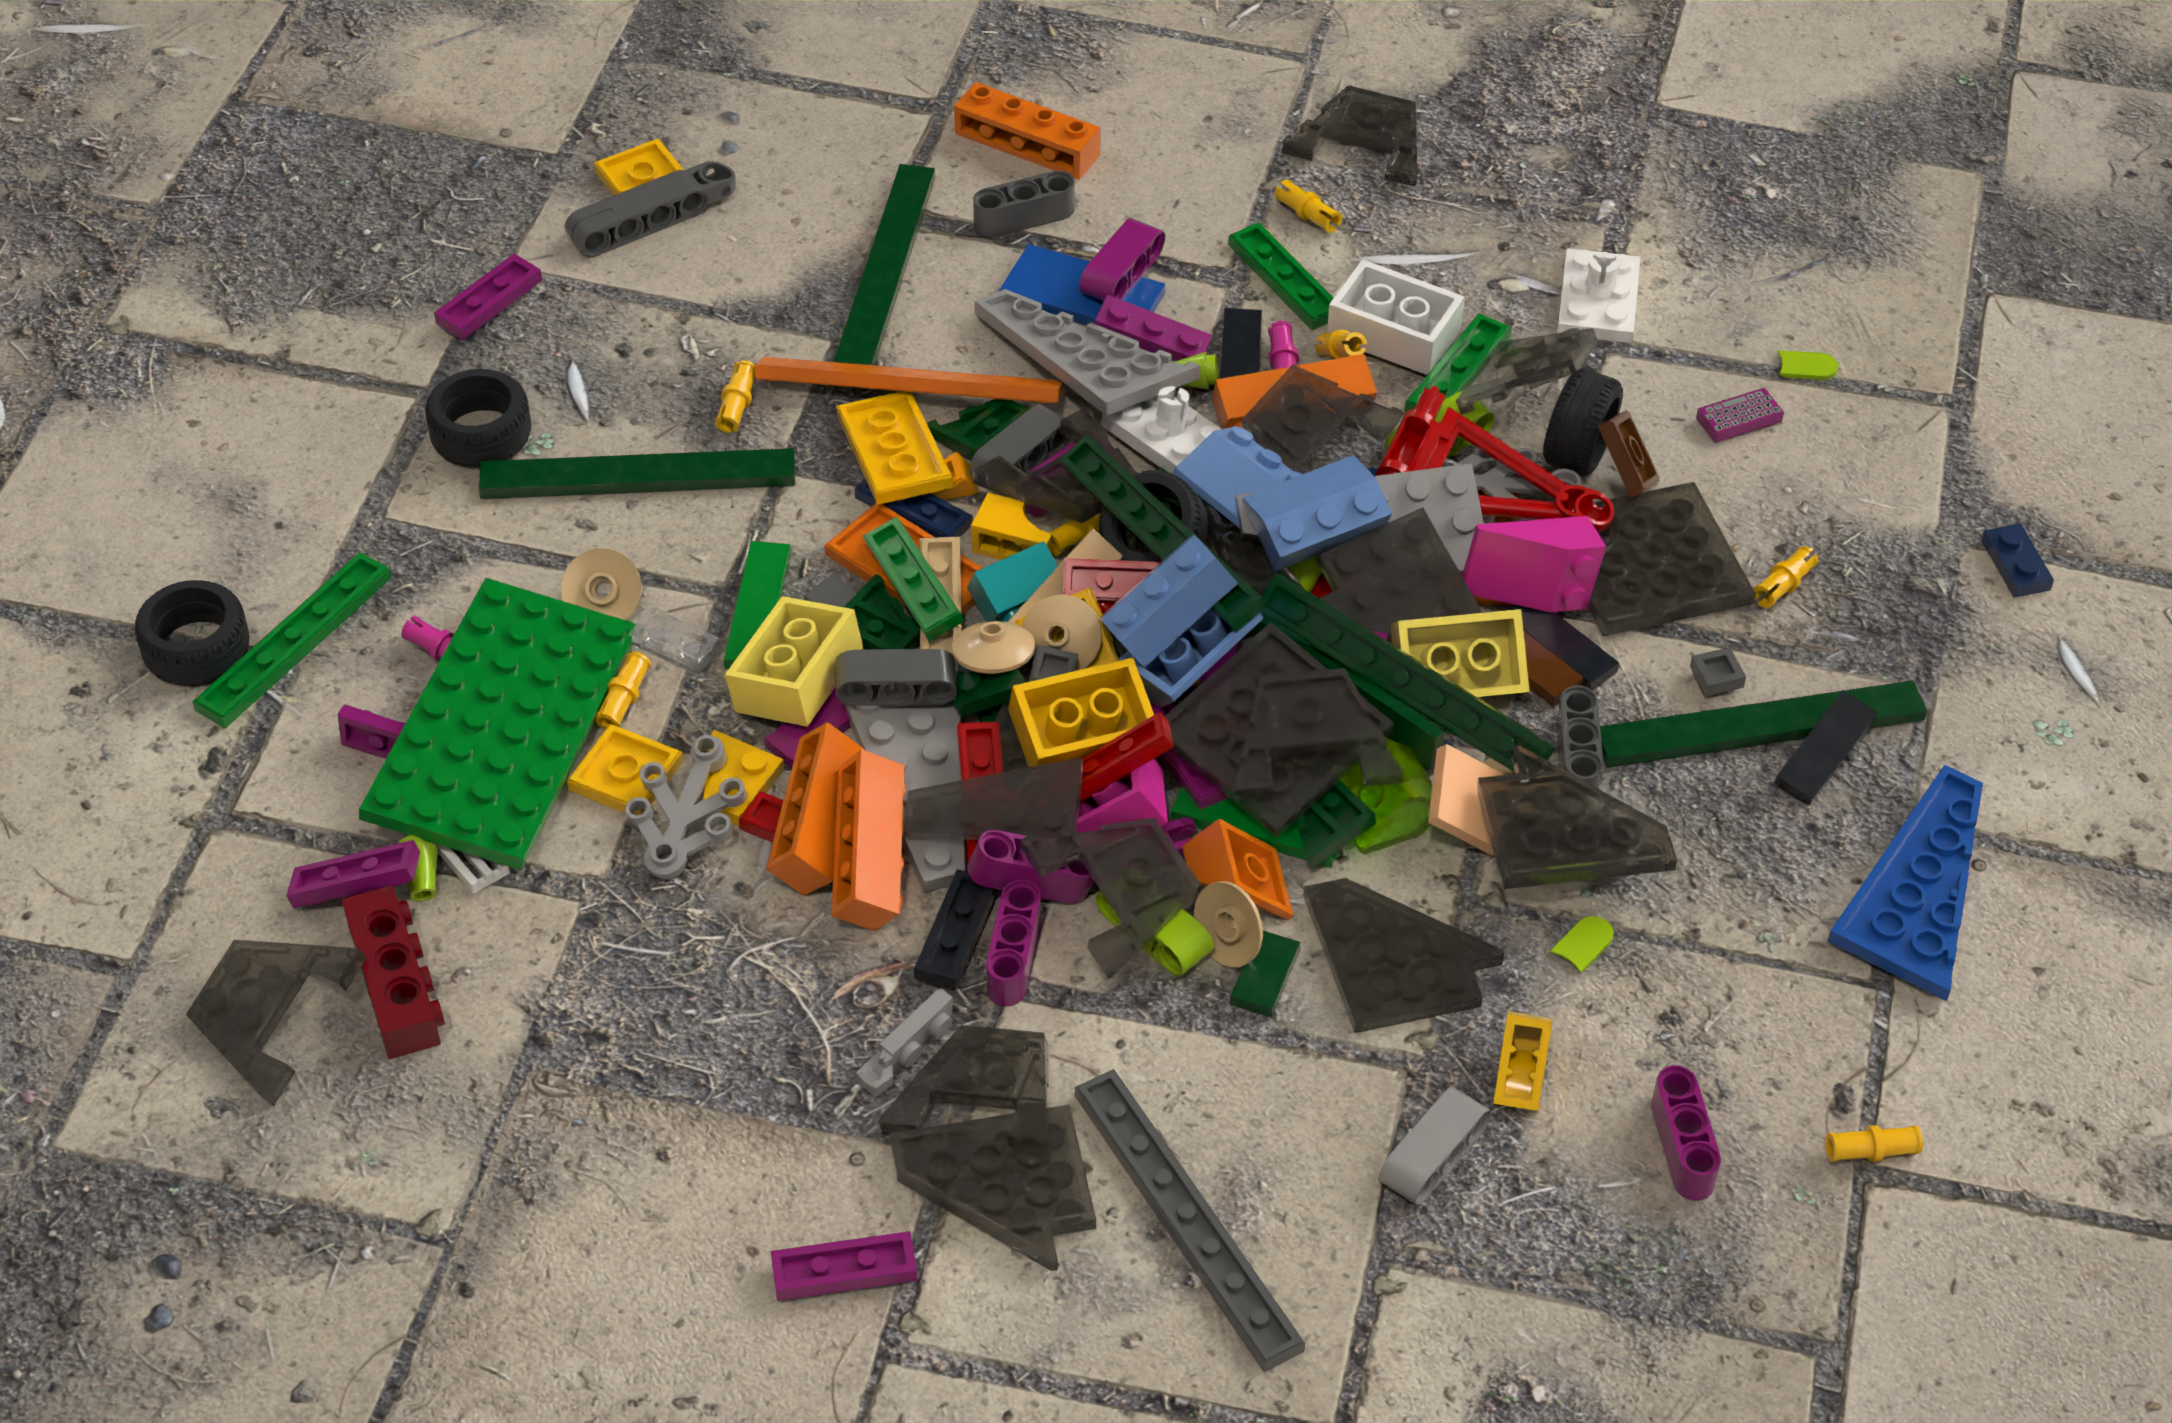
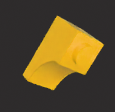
(1003, 529)
(1522, 1060)

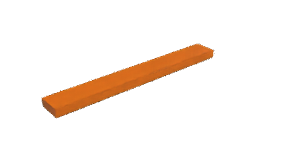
(909, 380)

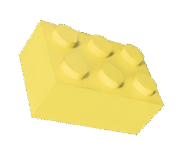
(1472, 650)
(791, 661)

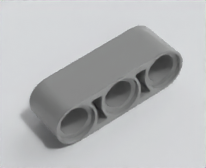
(1434, 1145)

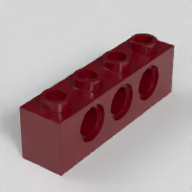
(392, 972)

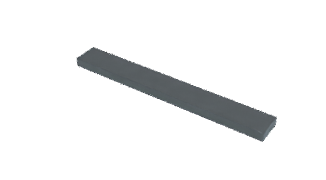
(1190, 1221)

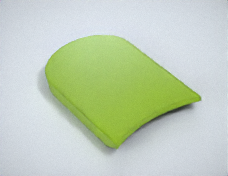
(1808, 365)
(1585, 942)

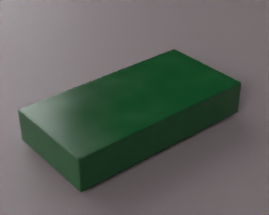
(1266, 976)

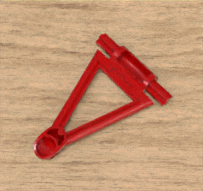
(1426, 444)

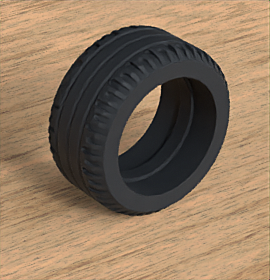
(472, 392)
(1573, 430)
(1161, 485)
(186, 604)

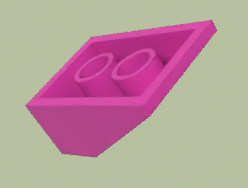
(1536, 563)
(1128, 799)

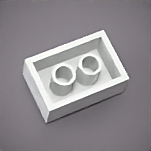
(1397, 316)

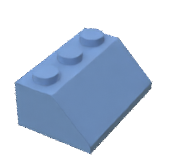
(1229, 466)
(1317, 511)
(1168, 600)
(1189, 657)

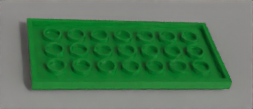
(499, 724)

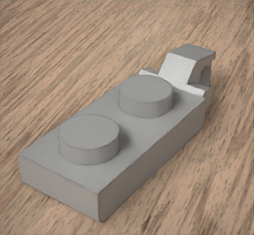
(906, 1042)

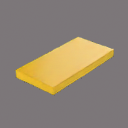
(894, 447)

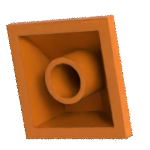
(1237, 857)

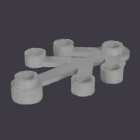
(1498, 479)
(686, 811)

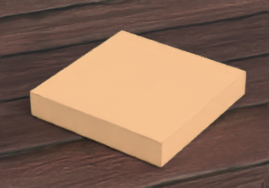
(1455, 799)

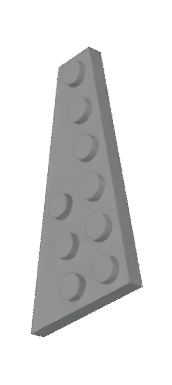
(1090, 359)
(1444, 492)
(926, 745)

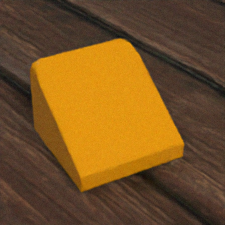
(961, 476)

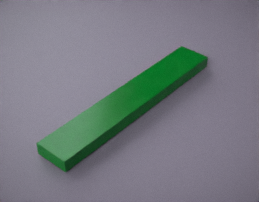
(291, 640)

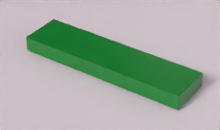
(1283, 274)
(1463, 359)
(913, 579)
(758, 593)
(1227, 810)

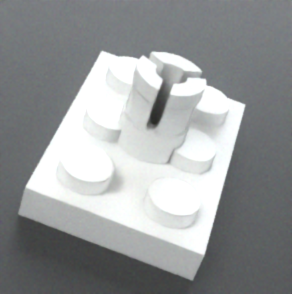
(1599, 294)
(1161, 427)

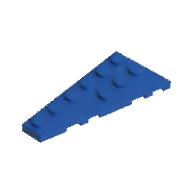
(1915, 895)

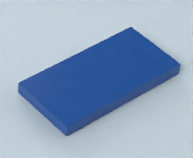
(1055, 281)

